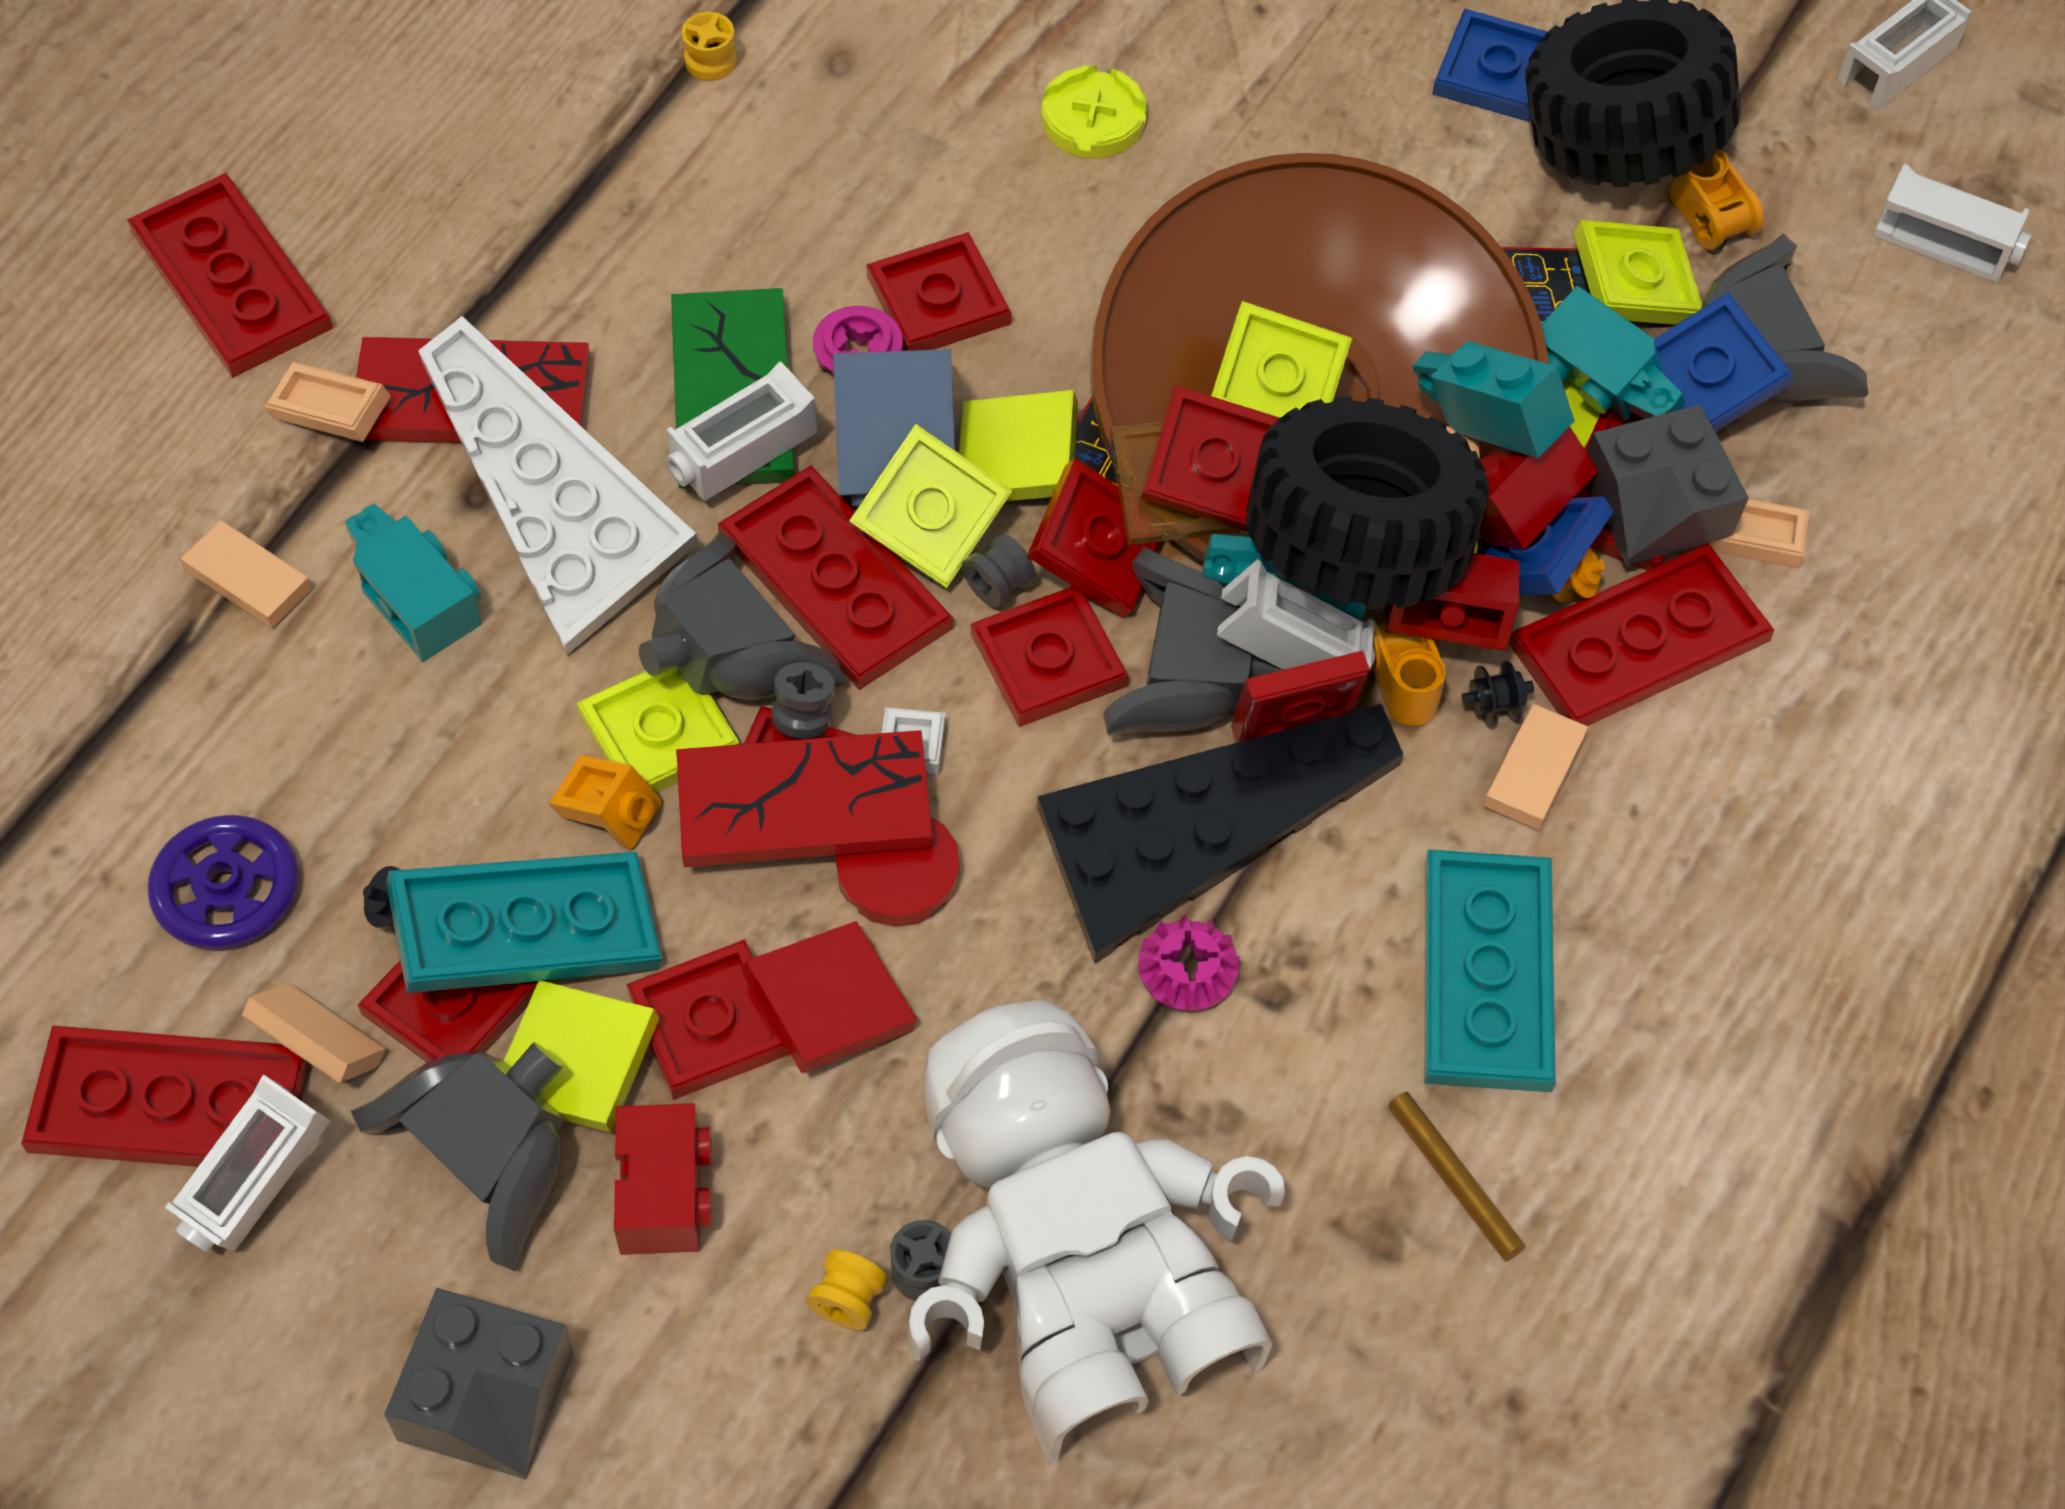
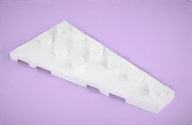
(567, 504)

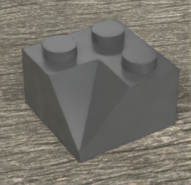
(1665, 484)
(480, 1383)

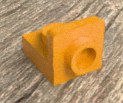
(607, 797)

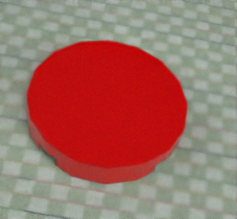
(901, 884)

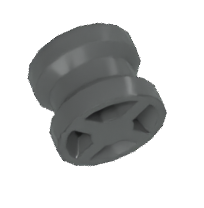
(998, 570)
(803, 700)
(926, 1246)

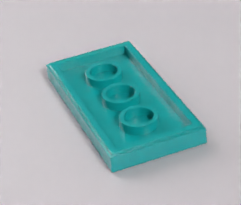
(522, 921)
(1489, 971)

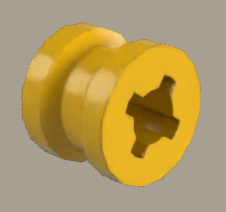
(709, 46)
(846, 1289)

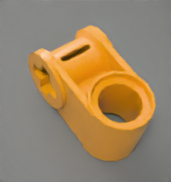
(1716, 202)
(1406, 662)

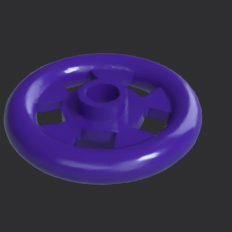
(251, 917)

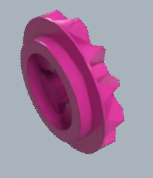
(860, 324)
(1168, 979)

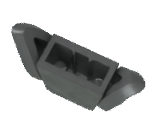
(1774, 307)
(723, 629)
(1191, 670)
(486, 1130)

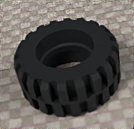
(1633, 92)
(1366, 502)

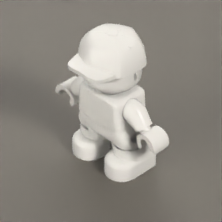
(1078, 1223)

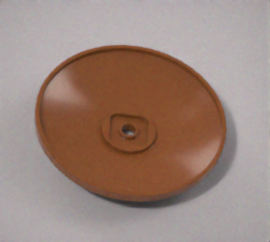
(1317, 243)

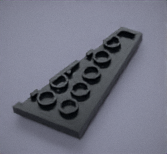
(1187, 824)

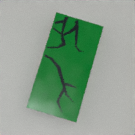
(721, 348)

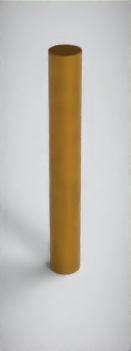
(1456, 1176)

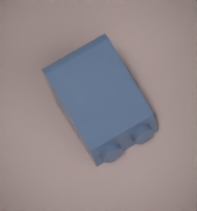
(879, 404)

